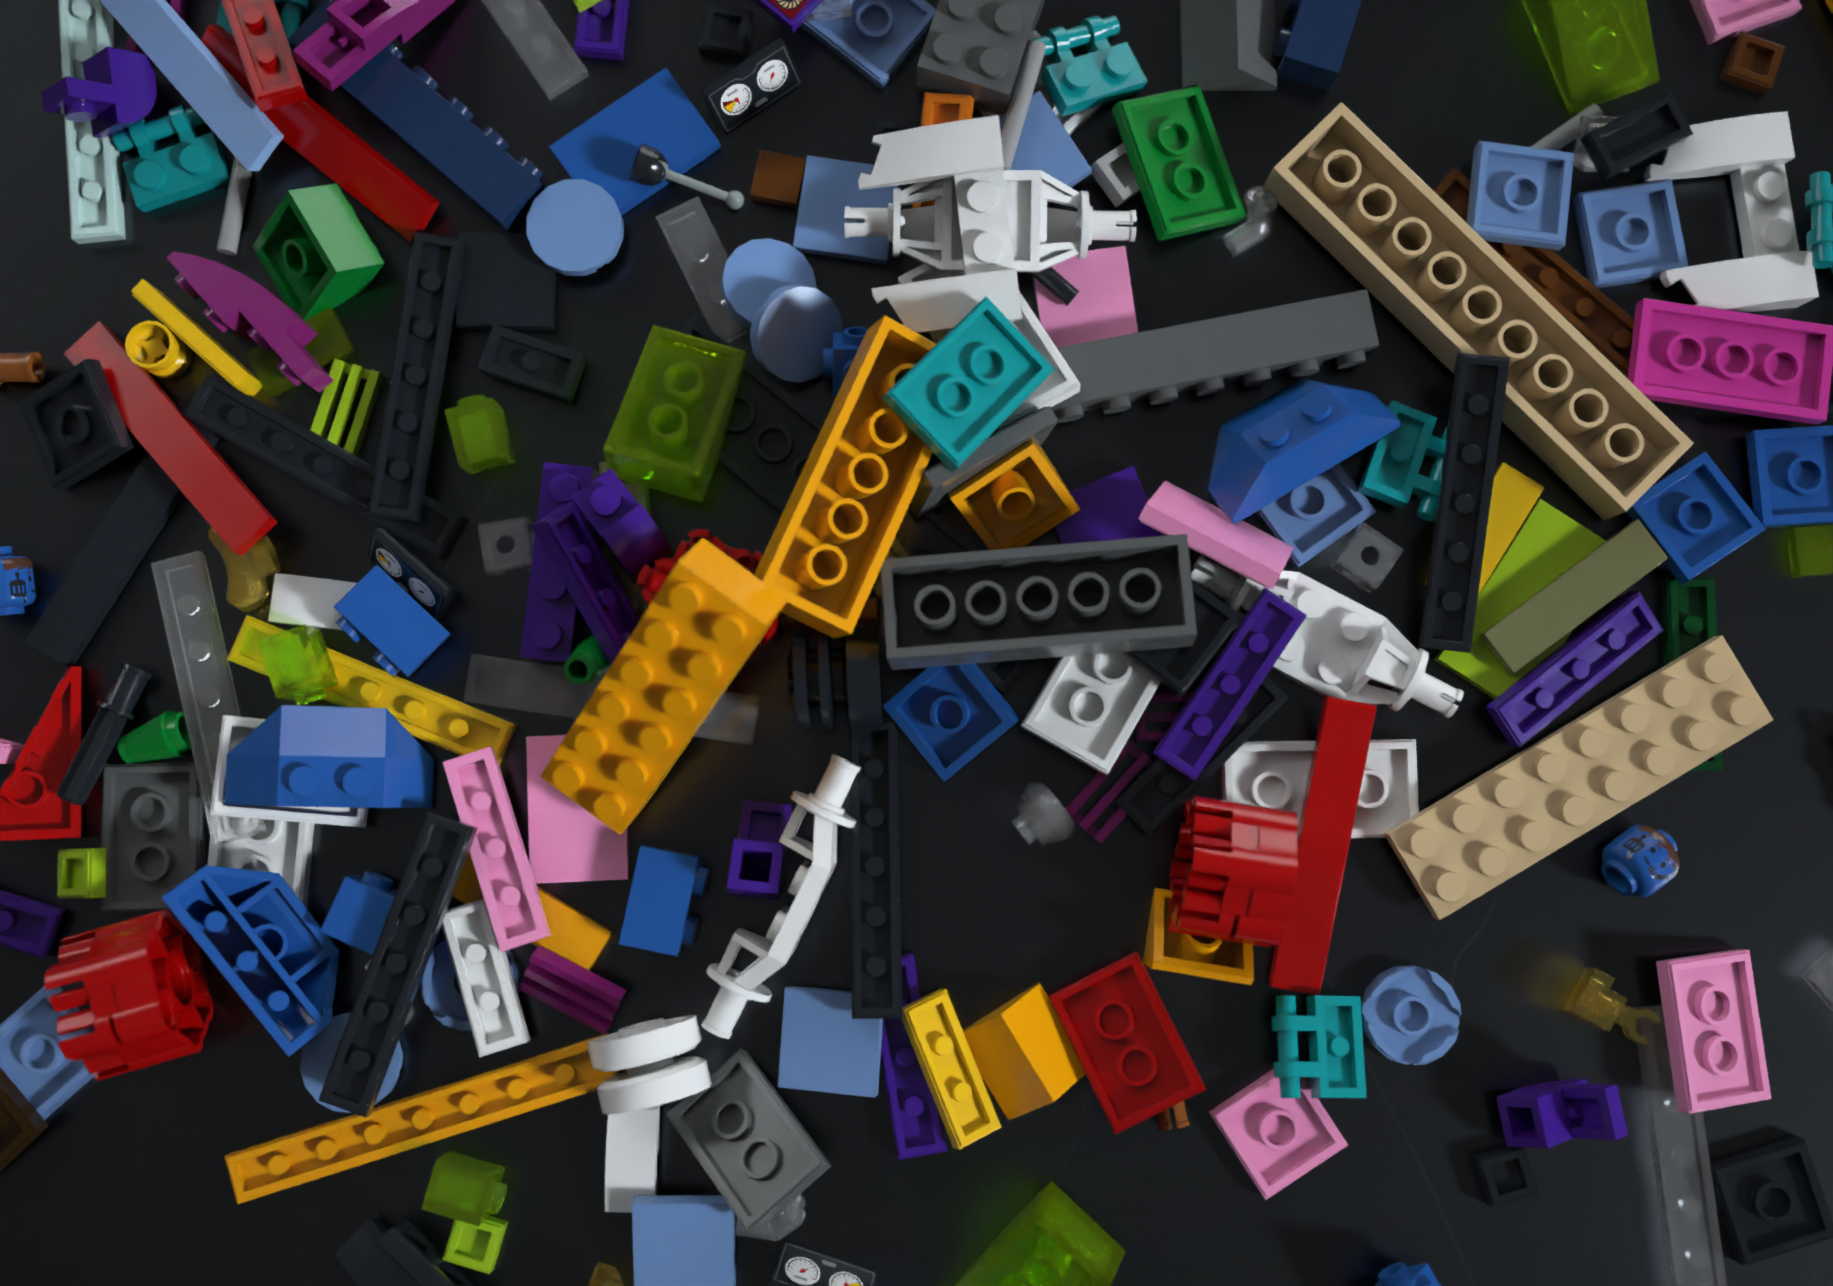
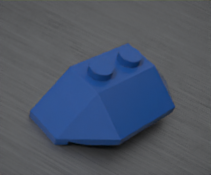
(1291, 442)
(330, 761)
(262, 947)

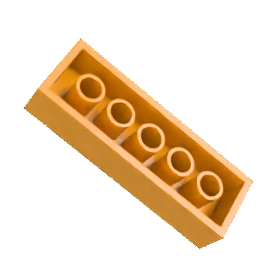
(850, 490)
(663, 685)

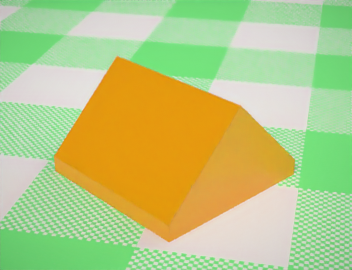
(1015, 499)
(1193, 953)
(1024, 1053)

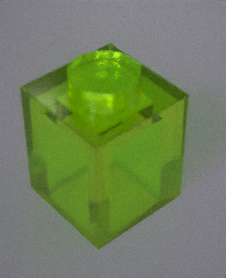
(480, 434)
(298, 664)
(465, 1188)

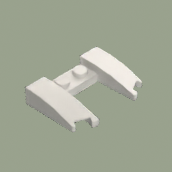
(1754, 156)
(974, 158)

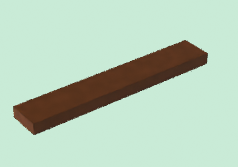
(1559, 283)

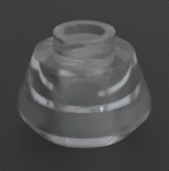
(1042, 816)

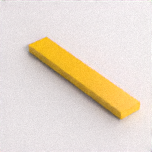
(417, 708)

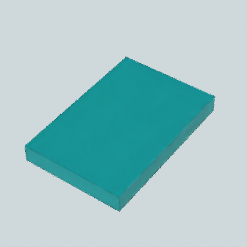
(968, 384)

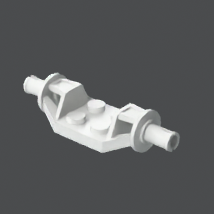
(1038, 233)
(1338, 643)
(789, 921)

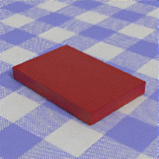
(1127, 1043)

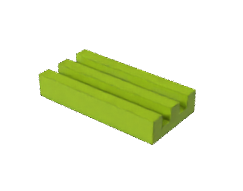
(329, 399)

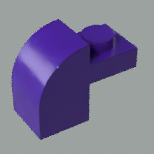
(113, 96)
(622, 524)
(757, 855)
(1561, 1111)

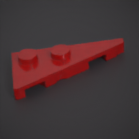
(29, 793)

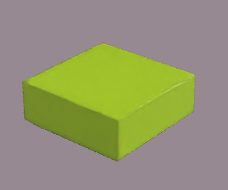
(81, 873)
(474, 1245)

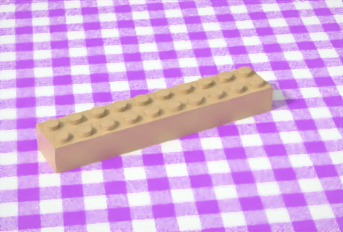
(1469, 300)

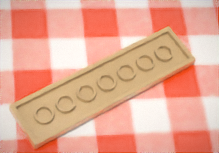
(1578, 777)

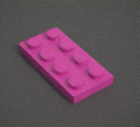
(1732, 361)

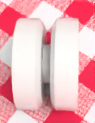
(651, 1071)

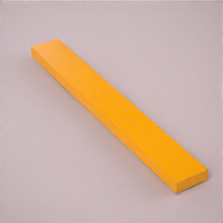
(413, 1121)

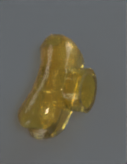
(247, 573)

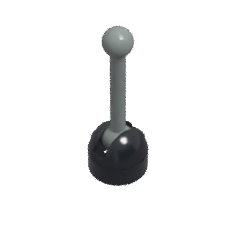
(652, 168)

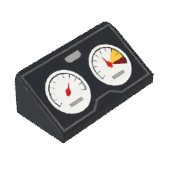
(752, 86)
(412, 574)
(808, 1267)

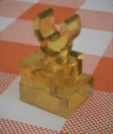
(1601, 1007)

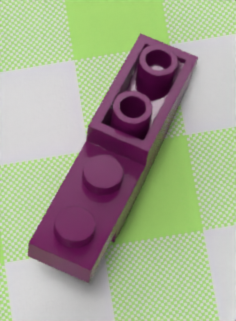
(359, 32)
(252, 312)

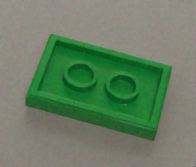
(1178, 162)

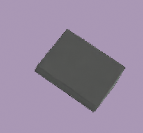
(1228, 45)

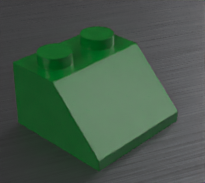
(317, 250)

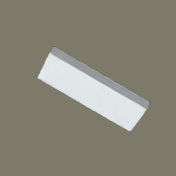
(484, 979)

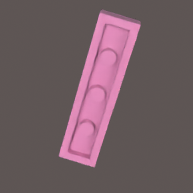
(497, 849)

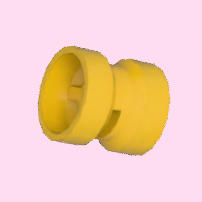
(148, 343)

